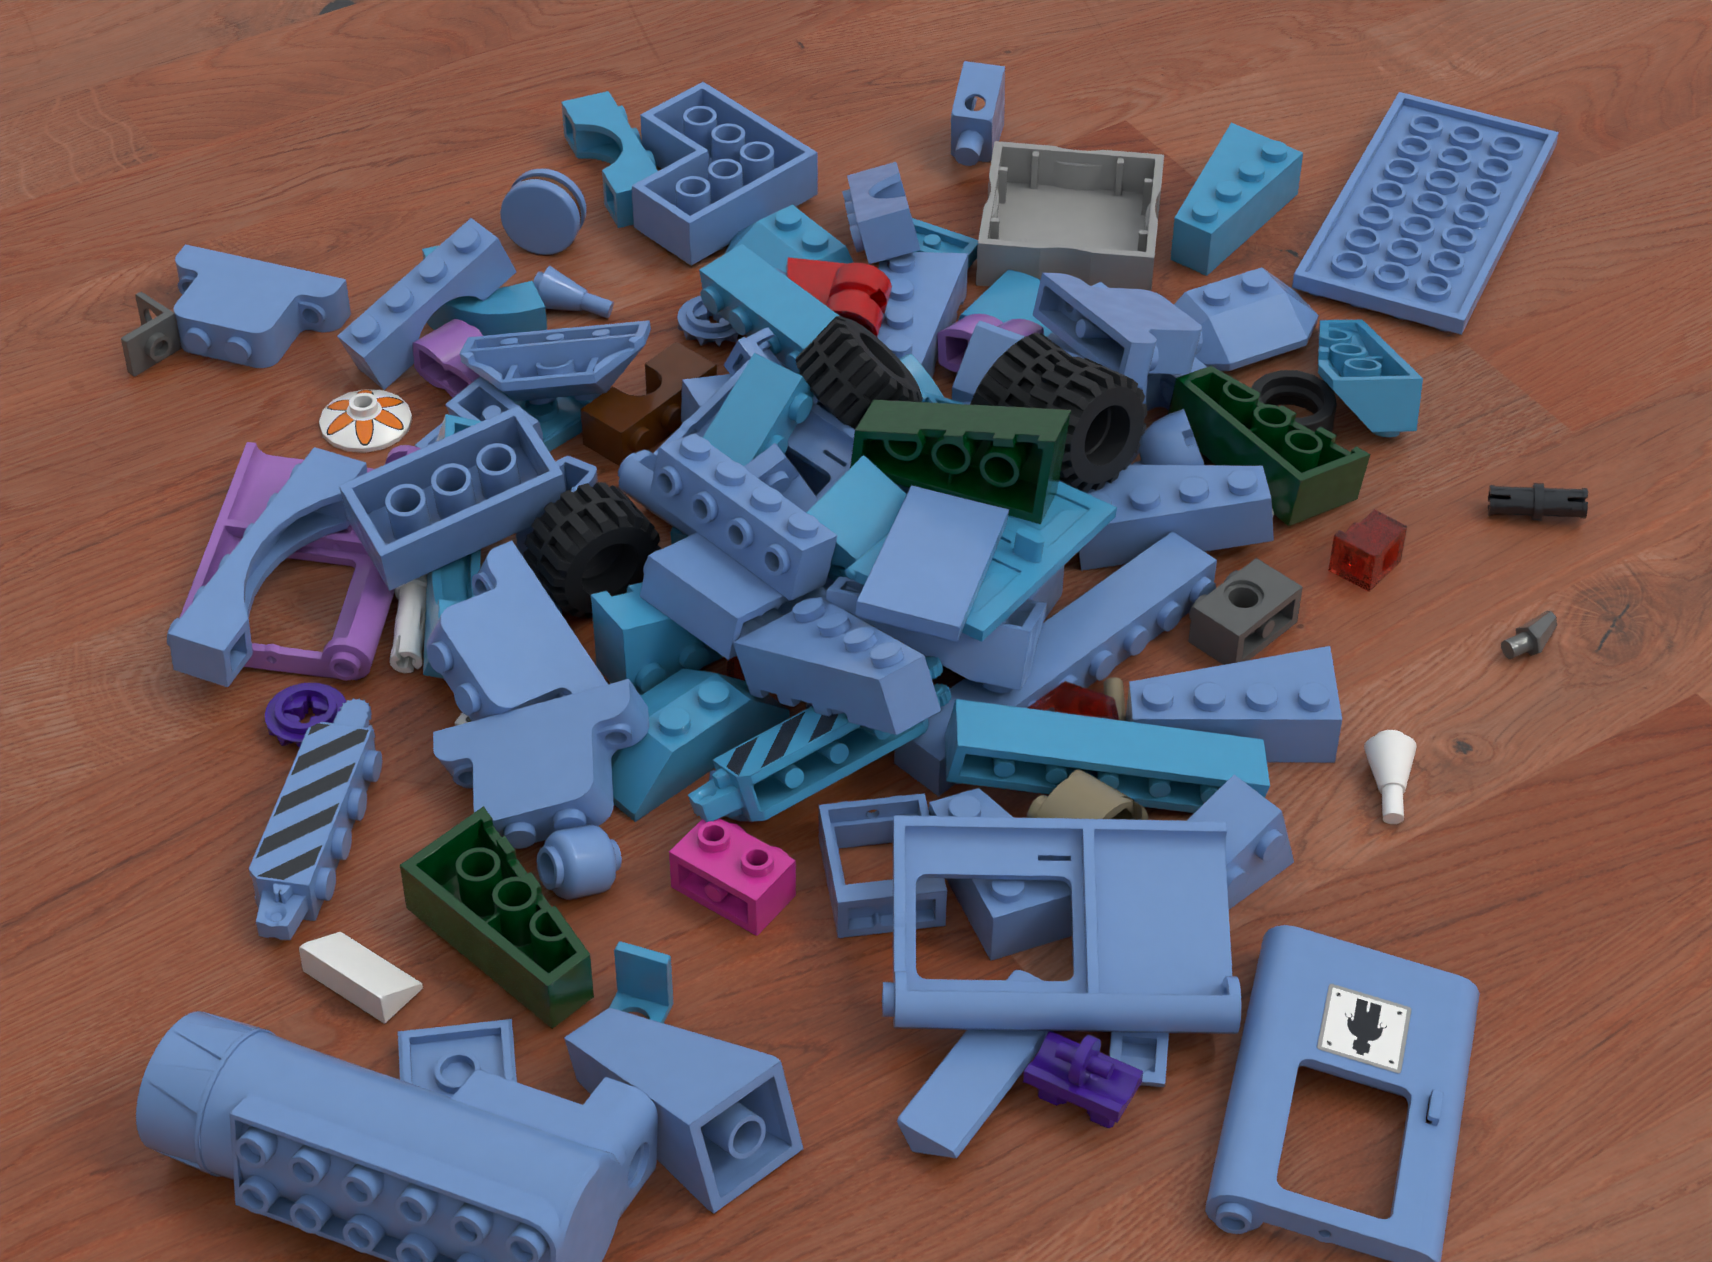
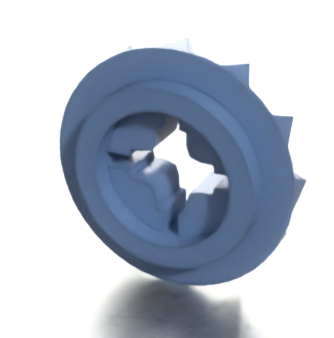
(695, 323)

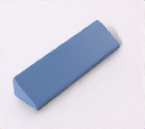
(968, 1086)

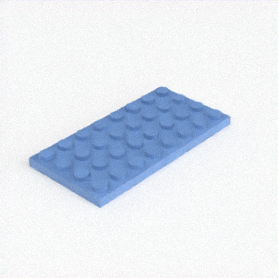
(1426, 212)

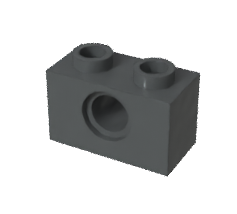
(1244, 613)

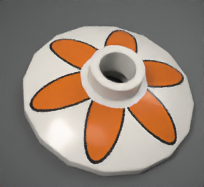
(365, 420)

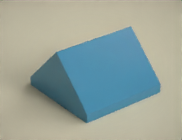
(858, 510)

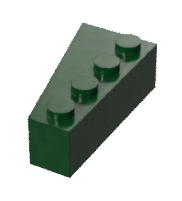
(498, 918)

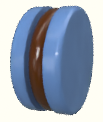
(543, 211)

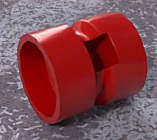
(860, 295)

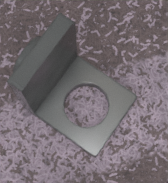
(153, 339)

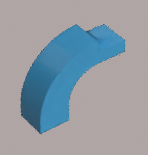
(504, 312)

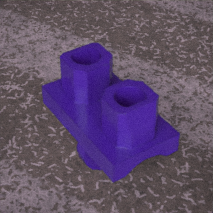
(1083, 1077)

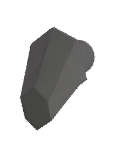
(1530, 636)

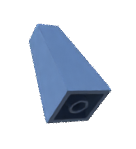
(717, 1103)

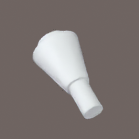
(1391, 761)

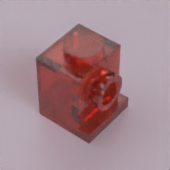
(1368, 550)

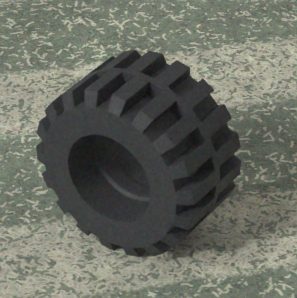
(853, 368)
(1018, 371)
(1102, 423)
(589, 546)

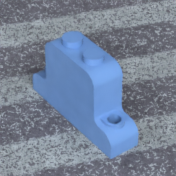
(251, 307)
(1119, 327)
(508, 642)
(545, 761)

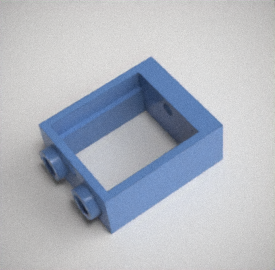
(869, 905)

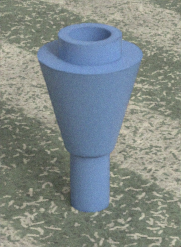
(565, 294)

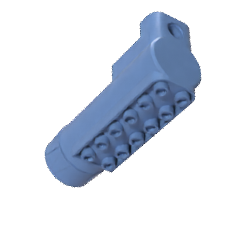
(393, 1163)

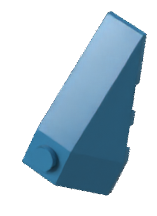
(1369, 376)

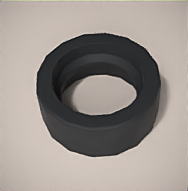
(1301, 390)

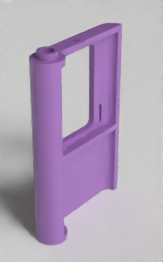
(367, 599)

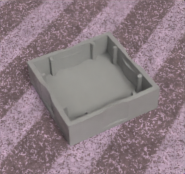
(1071, 215)

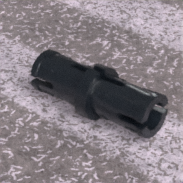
(1537, 501)

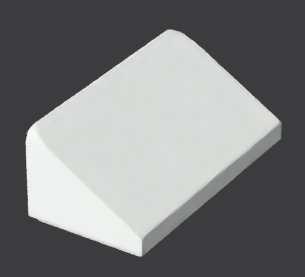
(358, 975)

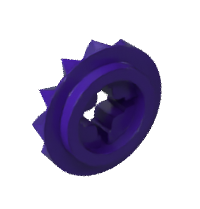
(292, 704)

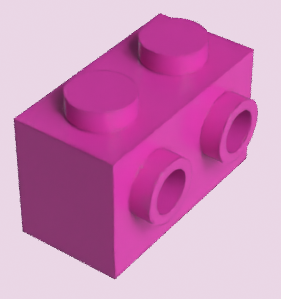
(733, 874)

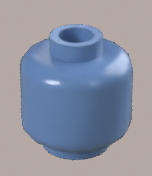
(578, 862)

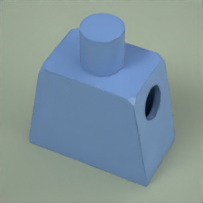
(976, 131)

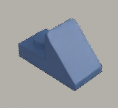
(779, 473)

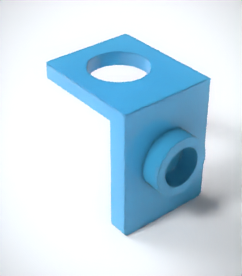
(643, 982)

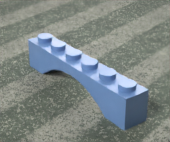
(214, 631)

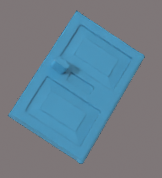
(1024, 557)

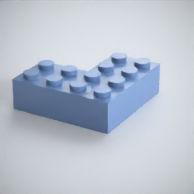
(716, 172)

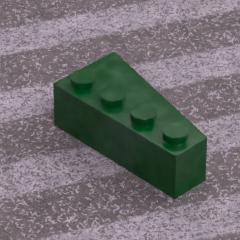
(968, 451)
(1301, 466)

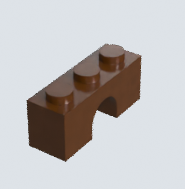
(626, 423)

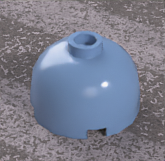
(1169, 442)

